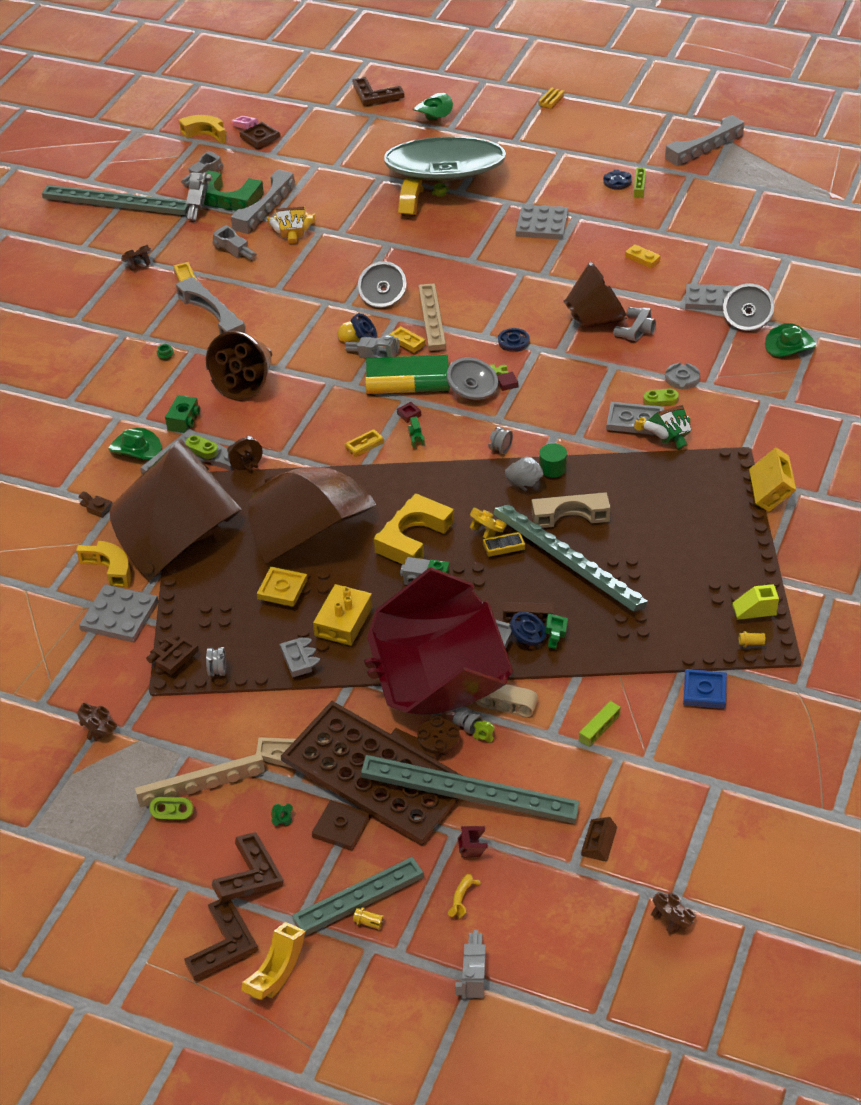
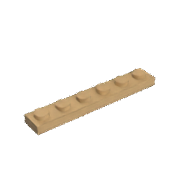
(432, 317)
(201, 779)

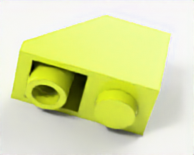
(757, 602)

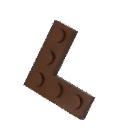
(370, 97)
(261, 876)
(236, 946)

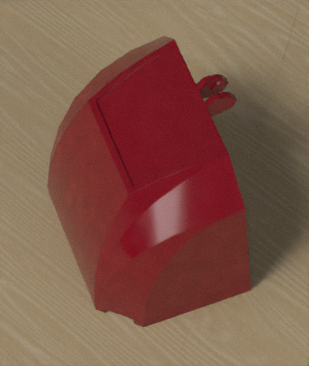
(436, 646)

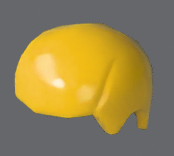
(347, 333)

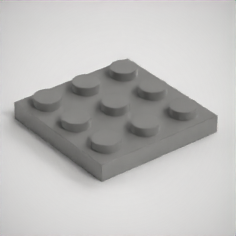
(542, 221)
(119, 613)

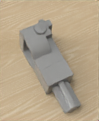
(207, 162)
(196, 195)
(237, 246)
(368, 347)
(473, 968)

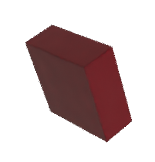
(507, 381)
(407, 411)

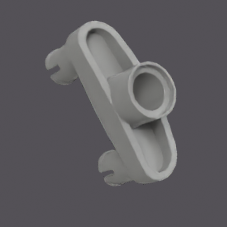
(642, 324)

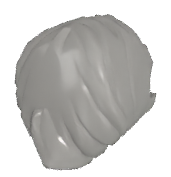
(524, 472)

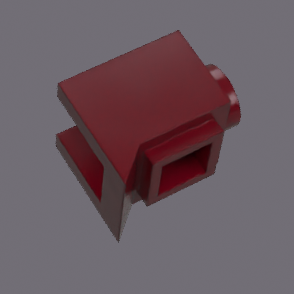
(469, 841)

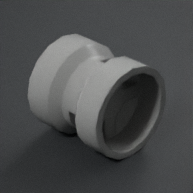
(466, 719)

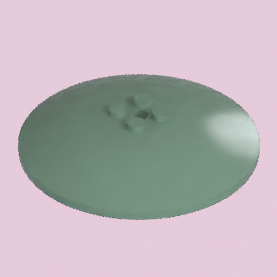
(444, 158)

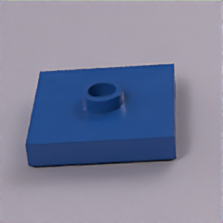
(705, 688)

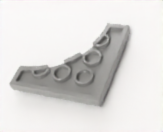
(220, 460)

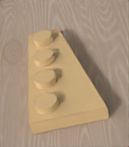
(273, 748)

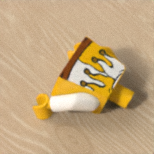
(291, 222)

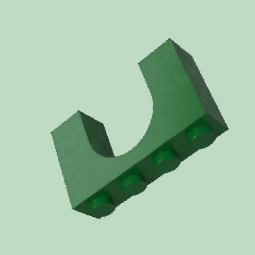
(239, 199)

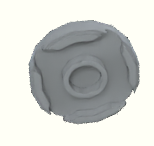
(682, 376)

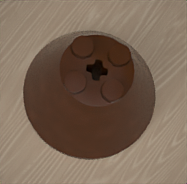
(592, 300)
(238, 364)

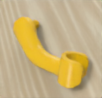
(458, 908)

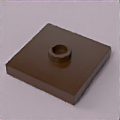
(260, 134)
(340, 825)

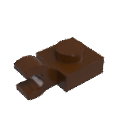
(97, 506)

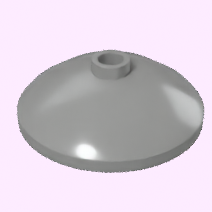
(378, 276)
(752, 298)
(472, 378)

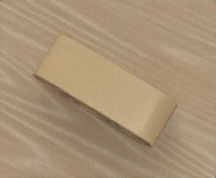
(511, 700)

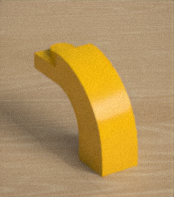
(203, 124)
(409, 196)
(109, 556)
(279, 963)

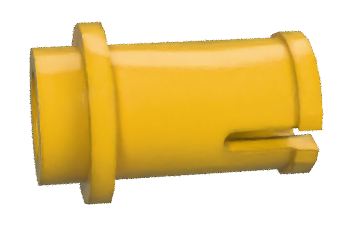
(751, 639)
(368, 918)

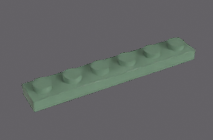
(358, 896)

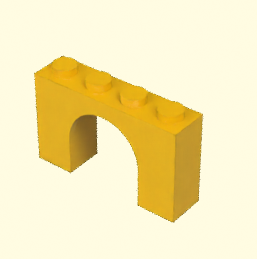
(416, 512)

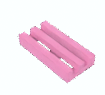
(245, 123)

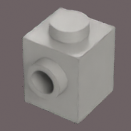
(413, 568)

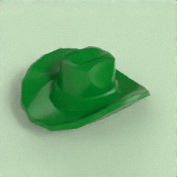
(435, 106)
(788, 340)
(137, 444)

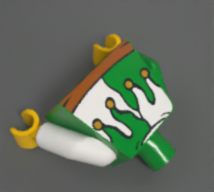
(668, 425)

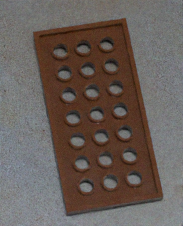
(348, 787)

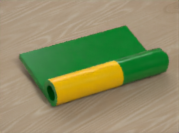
(407, 374)

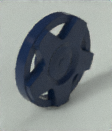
(617, 179)
(363, 326)
(513, 340)
(526, 630)

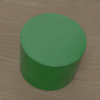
(553, 459)

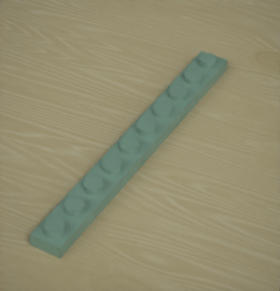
(112, 199)
(571, 558)
(470, 789)

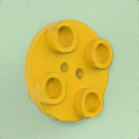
(486, 519)

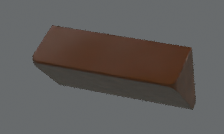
(599, 839)

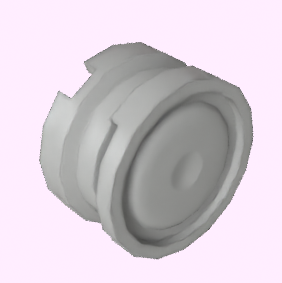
(500, 440)
(216, 661)

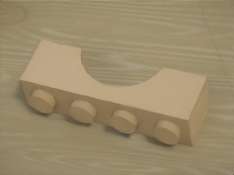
(590, 506)

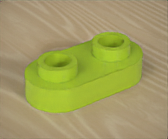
(662, 397)
(202, 446)
(172, 808)

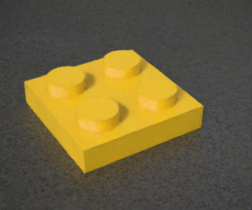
(282, 586)

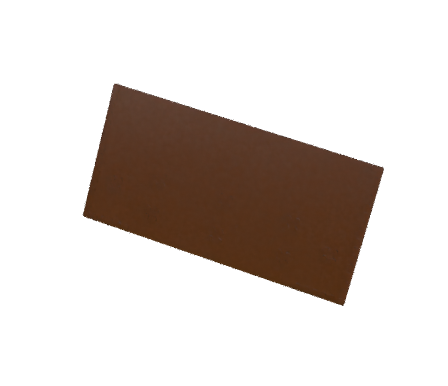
(676, 534)

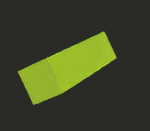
(639, 182)
(599, 723)

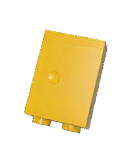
(772, 479)
(343, 614)

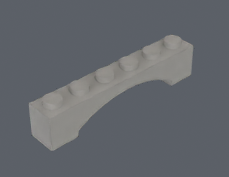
(682, 152)
(248, 218)
(192, 292)

